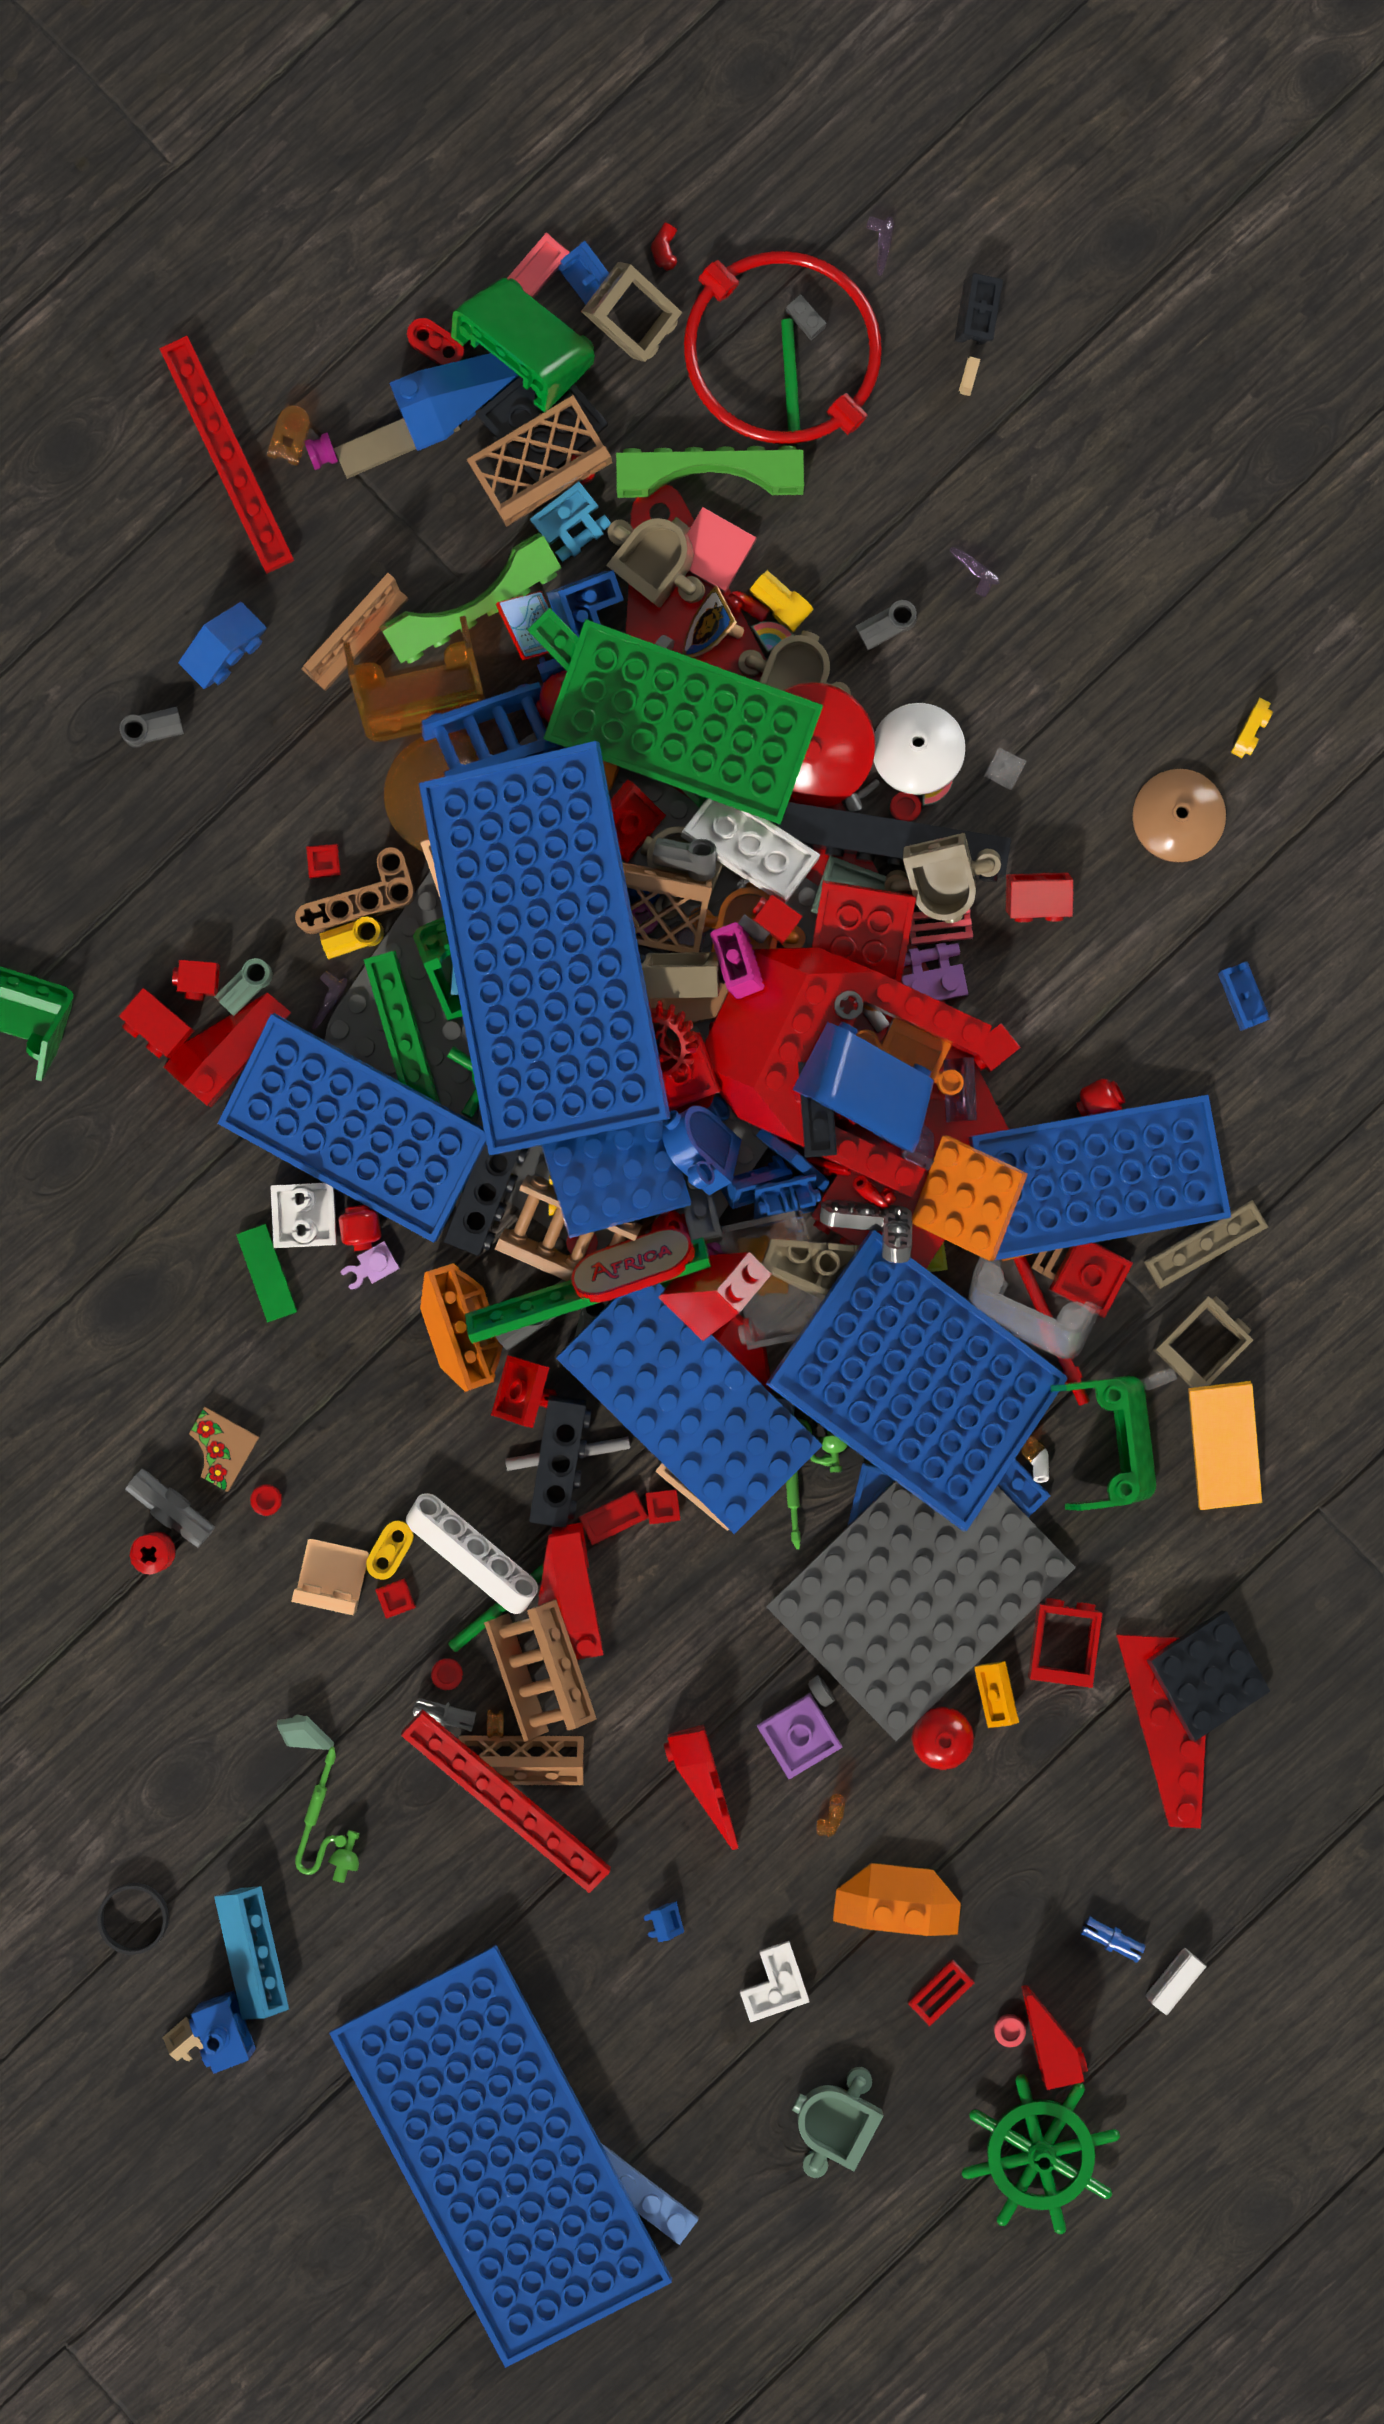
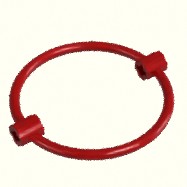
(720, 283)

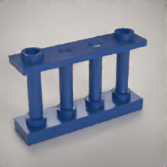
(467, 717)

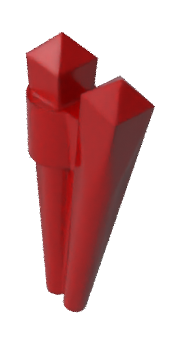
(828, 1168)

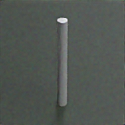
(590, 1450)

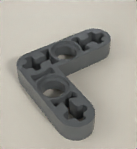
(893, 1222)

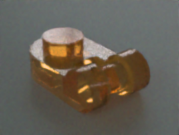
(294, 424)

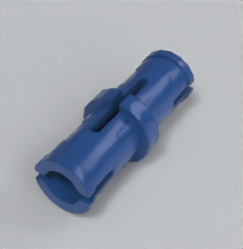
(1112, 1939)

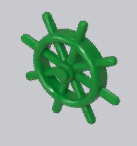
(1040, 2154)

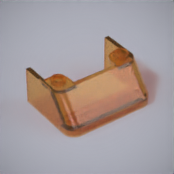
(399, 703)

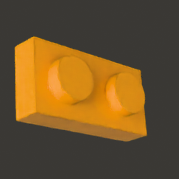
(996, 1694)

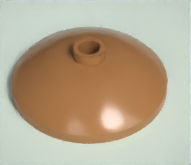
(1160, 827)

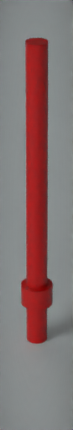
(1070, 1370)

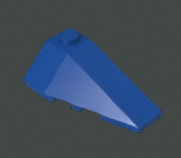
(448, 394)

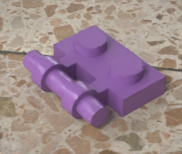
(940, 983)

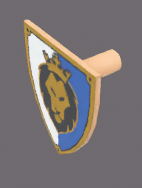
(710, 625)

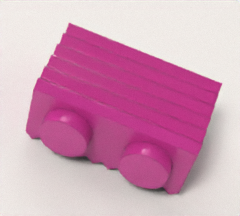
(737, 960)

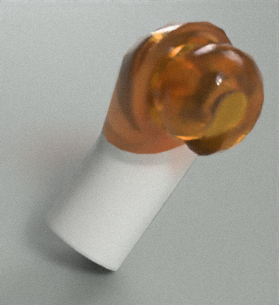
(1038, 1457)

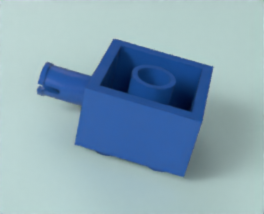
(222, 2032)

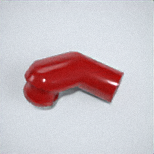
(661, 250)
(739, 600)
(870, 1193)

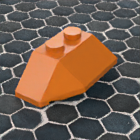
(444, 1302)
(898, 1901)

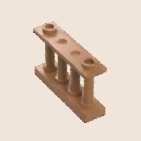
(544, 1254)
(560, 1663)

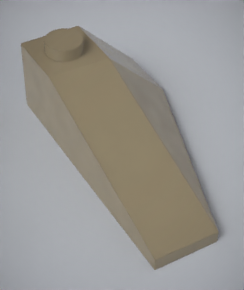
(807, 1264)

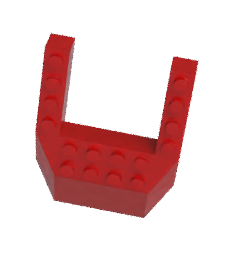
(768, 1032)

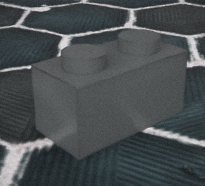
(805, 317)

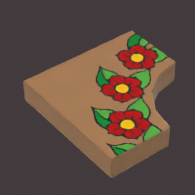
(224, 1447)

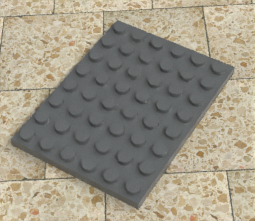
(915, 1601)

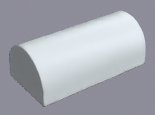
(1175, 1981)

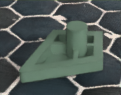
(303, 1733)

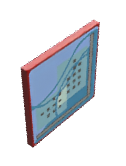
(520, 614)

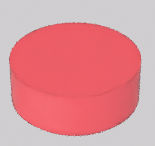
(1009, 2030)

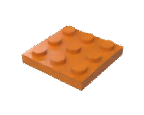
(969, 1198)

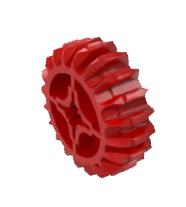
(679, 1055)

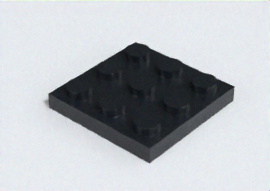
(517, 407)
(1208, 1675)

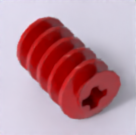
(141, 1550)

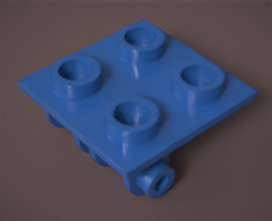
(786, 1196)

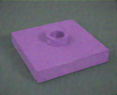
(799, 1736)

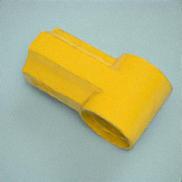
(787, 607)
(349, 938)

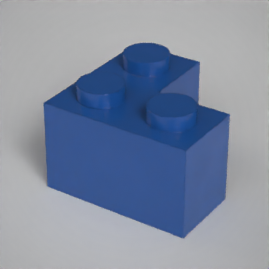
(583, 598)
(222, 645)

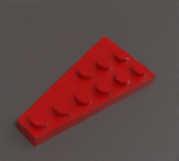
(1173, 1756)

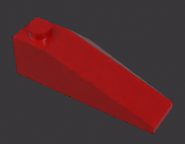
(221, 1052)
(568, 1582)
(697, 1767)

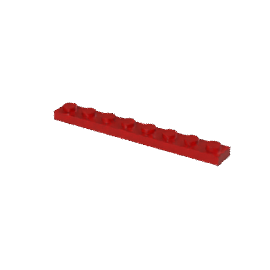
(226, 454)
(505, 1801)

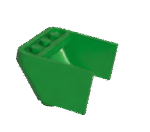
(34, 1012)
(1137, 1477)

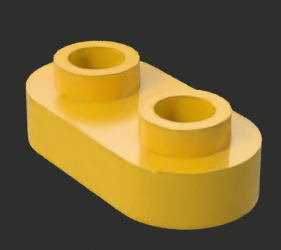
(1258, 717)
(389, 1549)

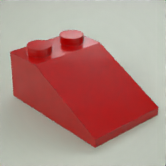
(1057, 2056)

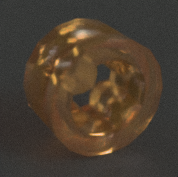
(495, 1723)

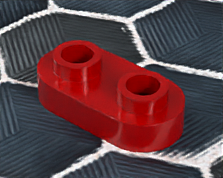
(436, 344)

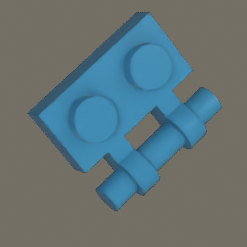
(565, 513)

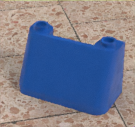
(867, 1086)

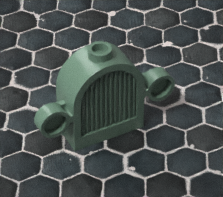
(837, 2123)

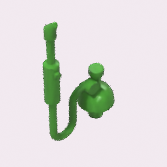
(832, 1445)
(343, 1859)

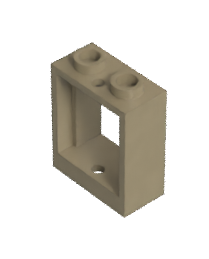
(609, 294)
(682, 975)
(1180, 1366)

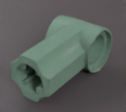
(242, 988)

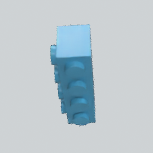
(251, 1953)

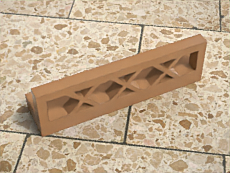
(524, 1769)

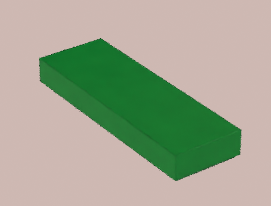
(266, 1273)

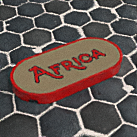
(632, 1265)

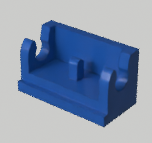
(583, 271)
(1243, 996)
(742, 1189)

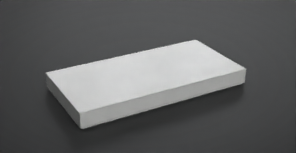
(753, 848)

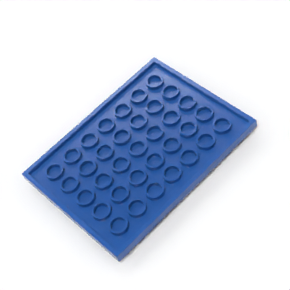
(917, 1381)

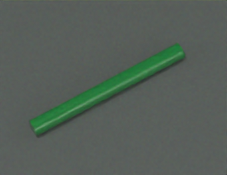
(790, 374)
(478, 1625)

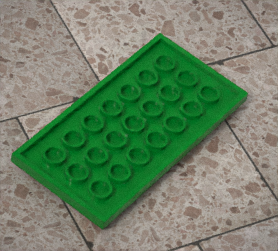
(684, 721)

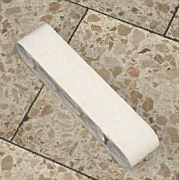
(471, 1553)

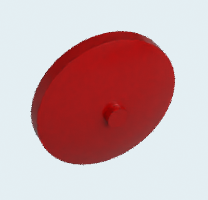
(839, 749)

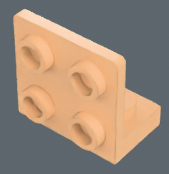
(331, 1577)

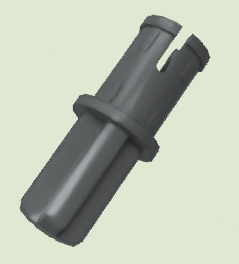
(446, 1714)

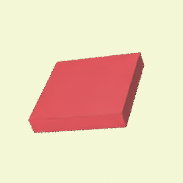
(717, 549)

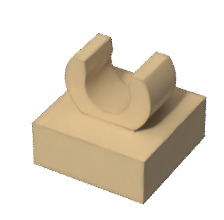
(181, 2041)

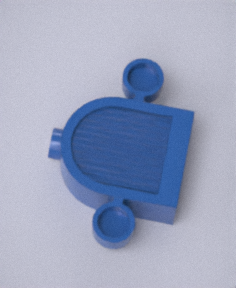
(703, 1145)

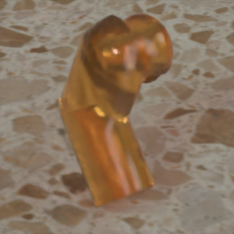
(835, 1816)

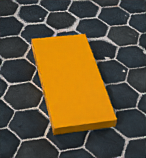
(1225, 1445)

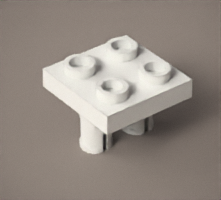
(303, 1215)

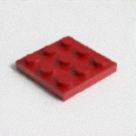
(865, 926)

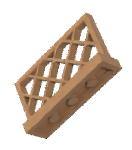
(554, 483)
(357, 629)
(669, 884)

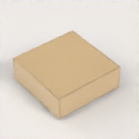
(969, 376)

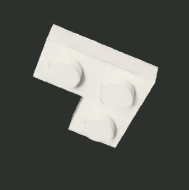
(782, 1990)

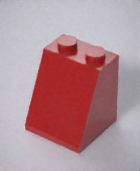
(715, 1294)

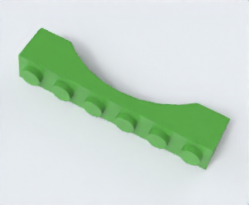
(774, 470)
(526, 566)

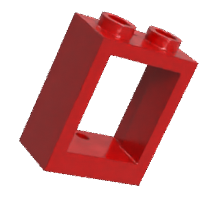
(1059, 1675)

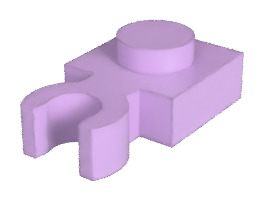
(375, 1264)

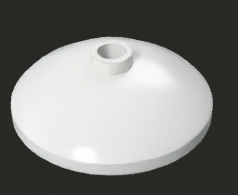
(924, 767)

